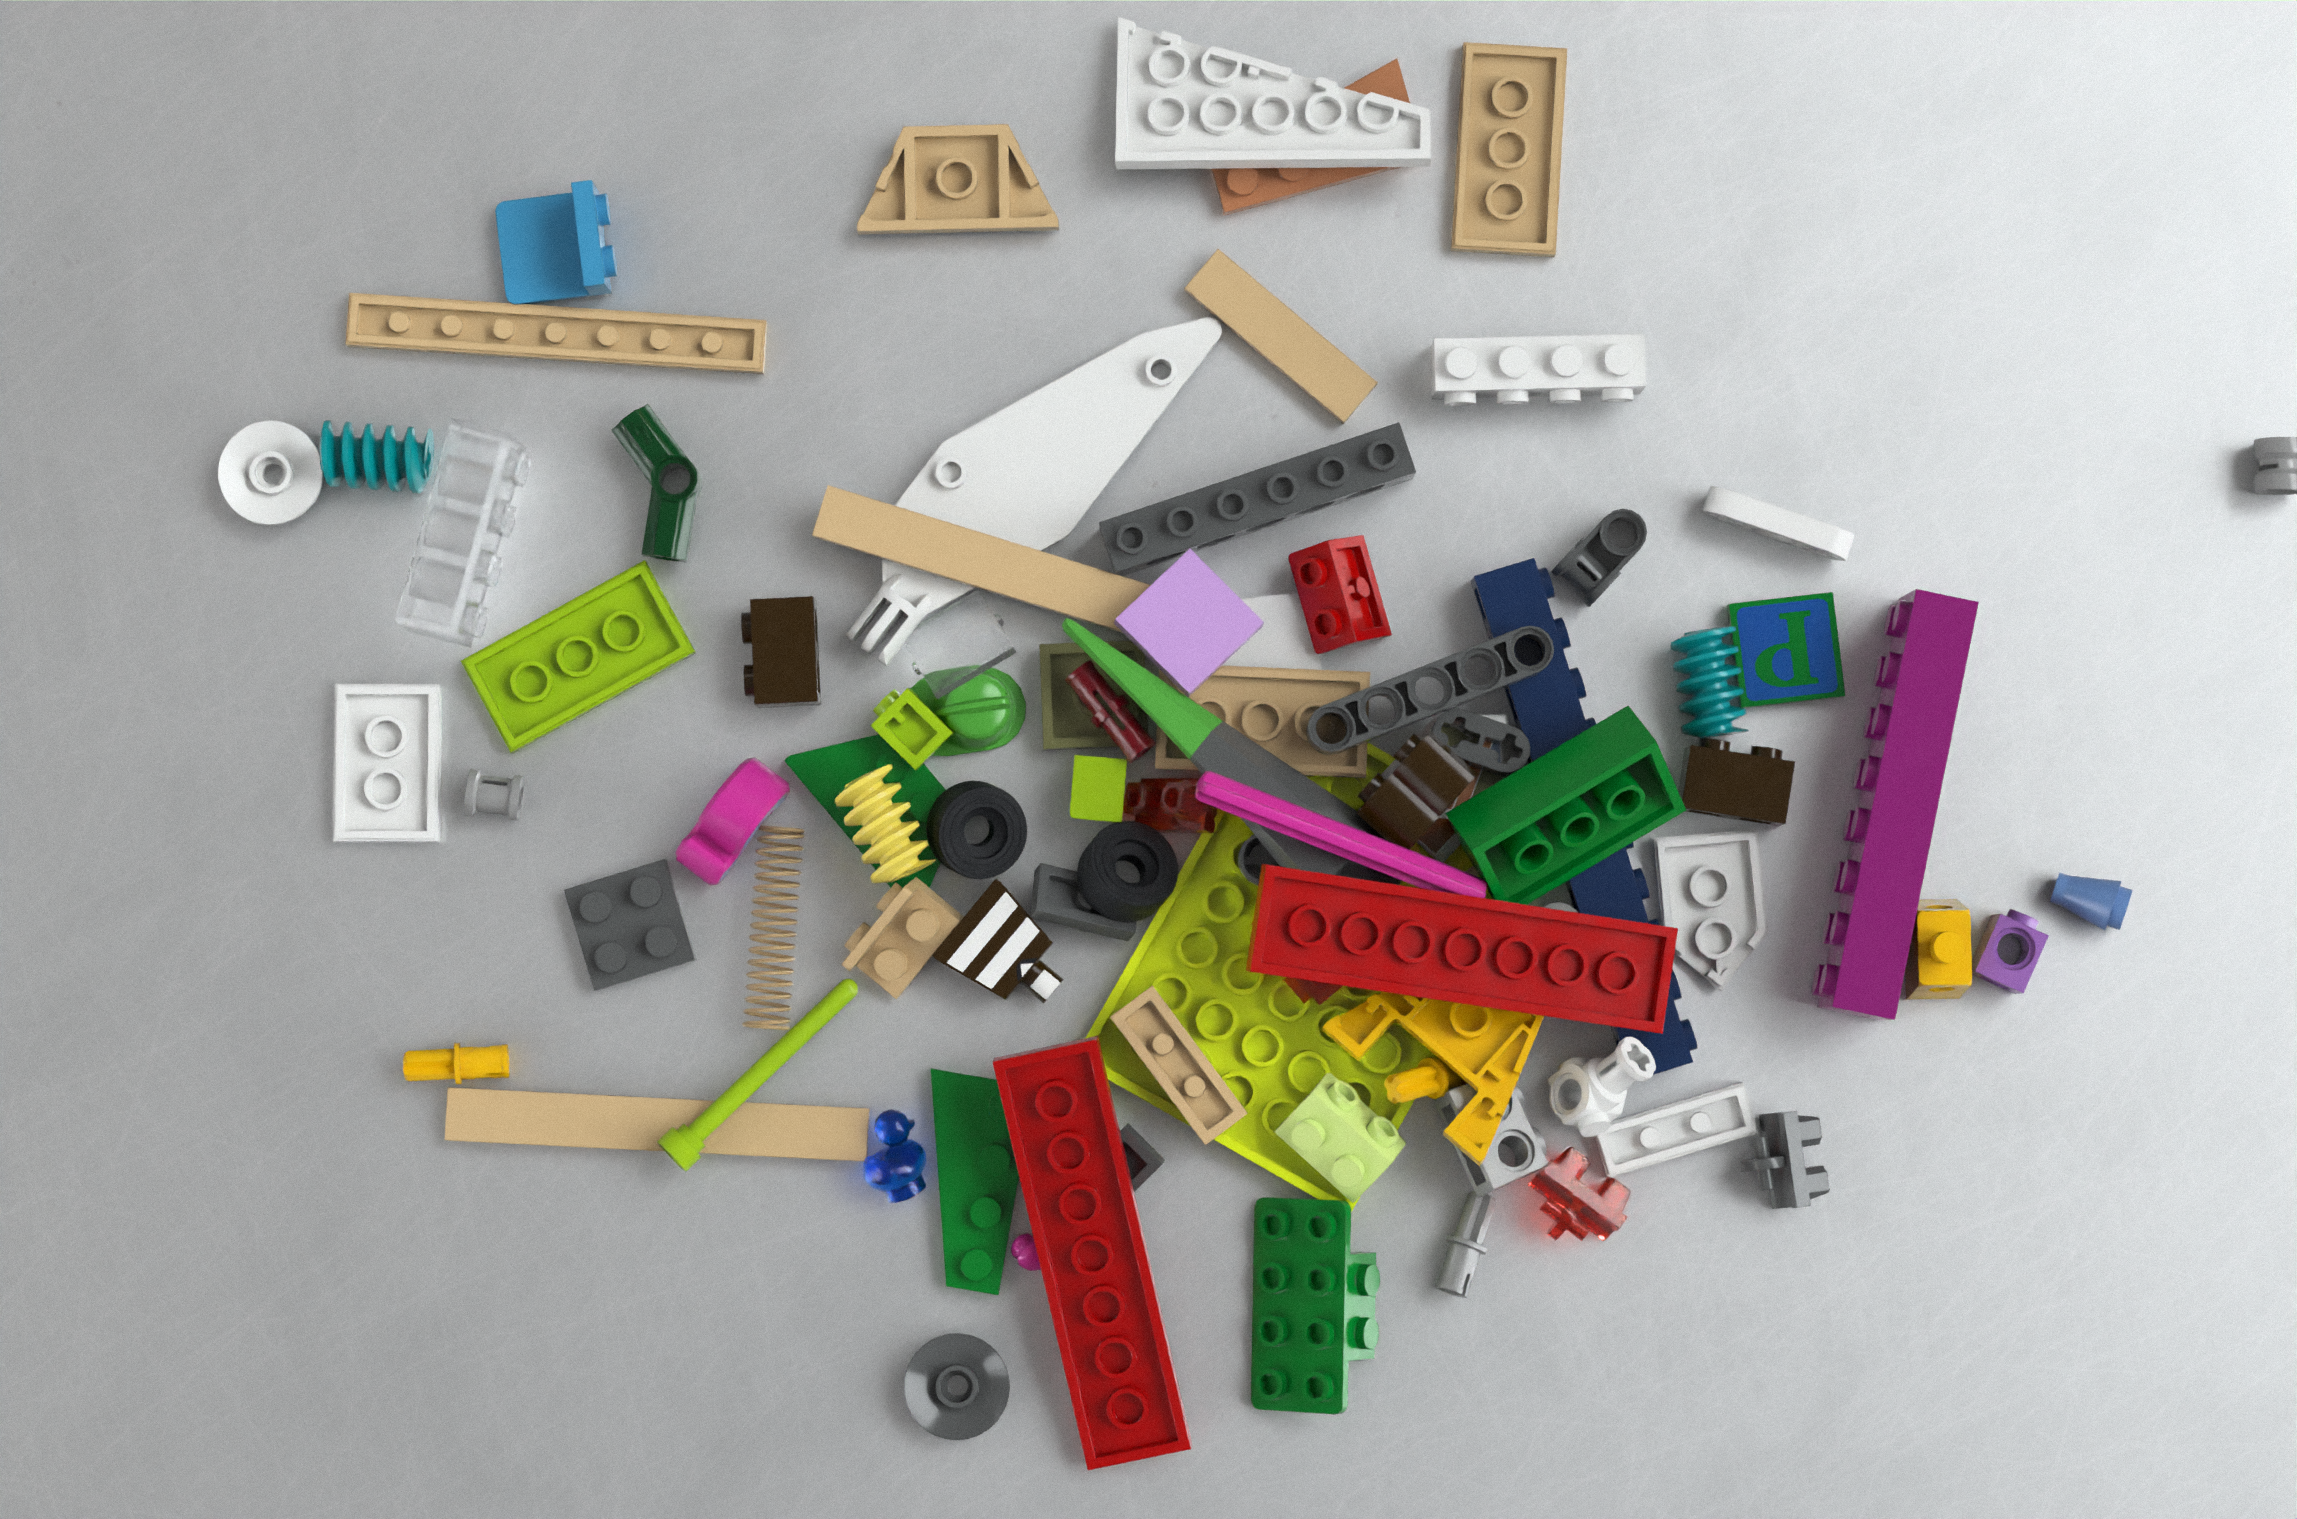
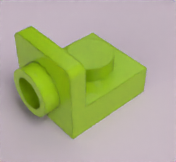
(910, 727)

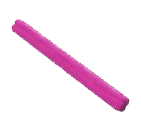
(1335, 836)

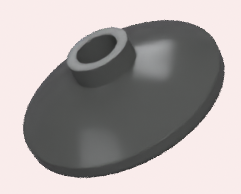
(950, 1414)

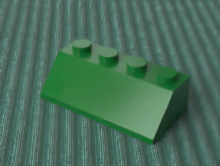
(1567, 809)

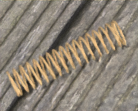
(788, 833)

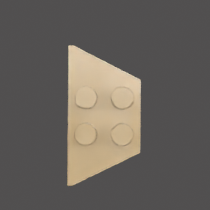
(957, 183)

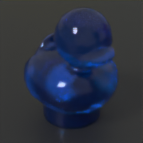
(899, 1165)

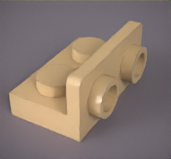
(902, 937)

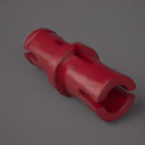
(1087, 683)

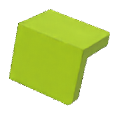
(1098, 788)

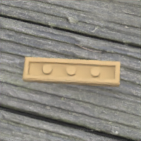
(1280, 336)

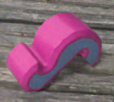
(731, 820)

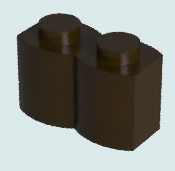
(1416, 791)

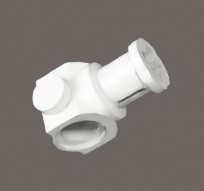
(1594, 1090)

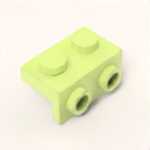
(1341, 1137)

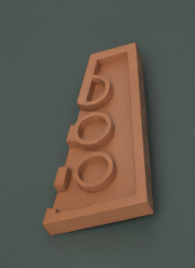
(1254, 187)

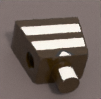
(1000, 947)

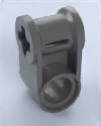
(1600, 556)

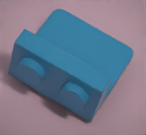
(556, 246)

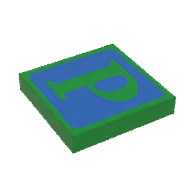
(1786, 650)

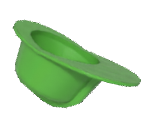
(980, 712)

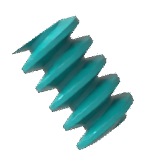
(376, 458)
(1708, 683)

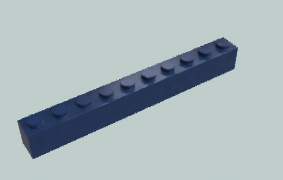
(1550, 715)

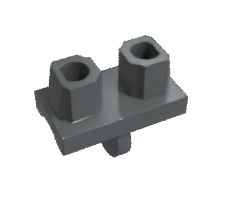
(1781, 1159)

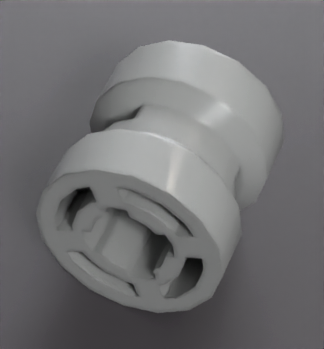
(2276, 466)

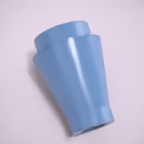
(2093, 899)

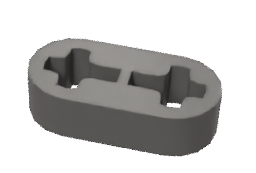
(1485, 730)

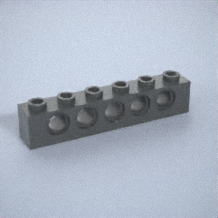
(1257, 499)

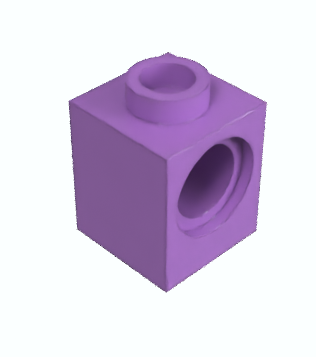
(1986, 960)

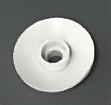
(250, 456)

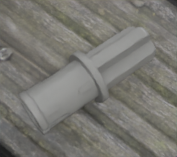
(1466, 1245)

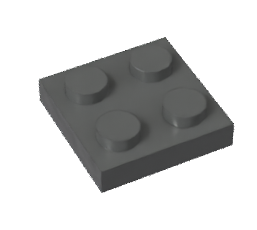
(630, 924)

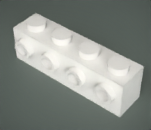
(1538, 367)

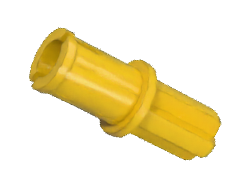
(457, 1063)
(1429, 1079)

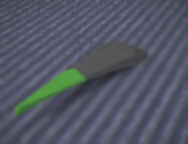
(1224, 750)

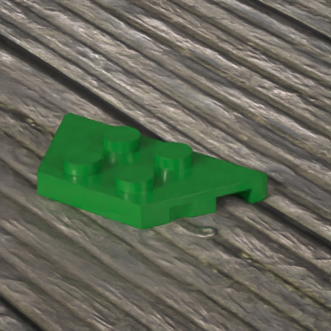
(832, 767)

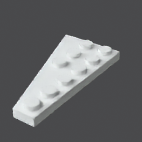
(1231, 110)

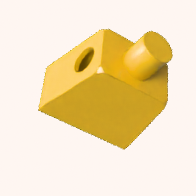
(1939, 951)

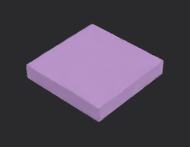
(1188, 622)

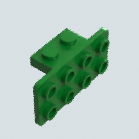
(1308, 1305)

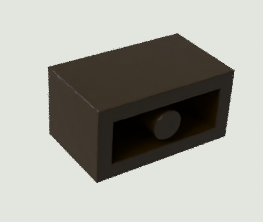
(783, 652)
(1736, 784)

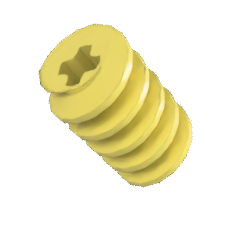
(882, 826)

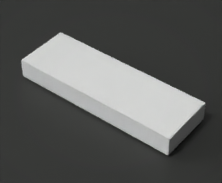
(1676, 1129)

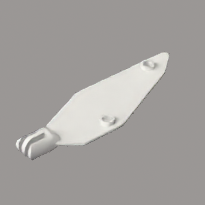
(1036, 464)

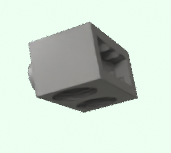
(1513, 1131)

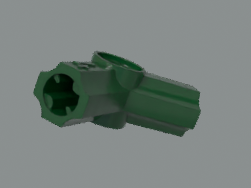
(655, 454)

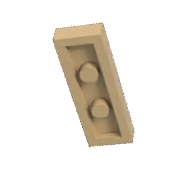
(1178, 1065)

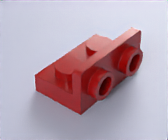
(1339, 594)

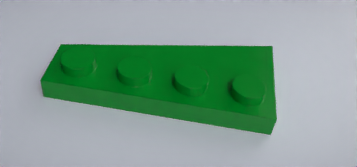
(974, 1177)

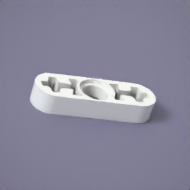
(1778, 523)

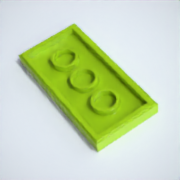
(578, 656)

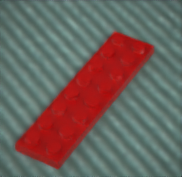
(1461, 949)
(1092, 1253)

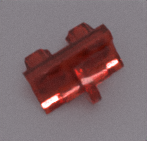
(1169, 805)
(1574, 1204)

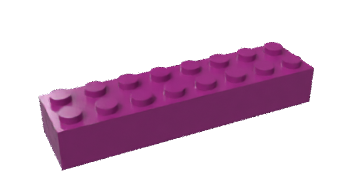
(1896, 805)

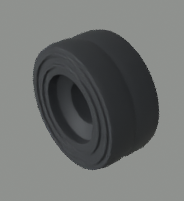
(1005, 836)
(1113, 895)

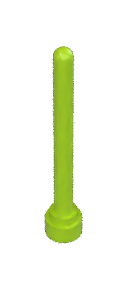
(686, 1142)

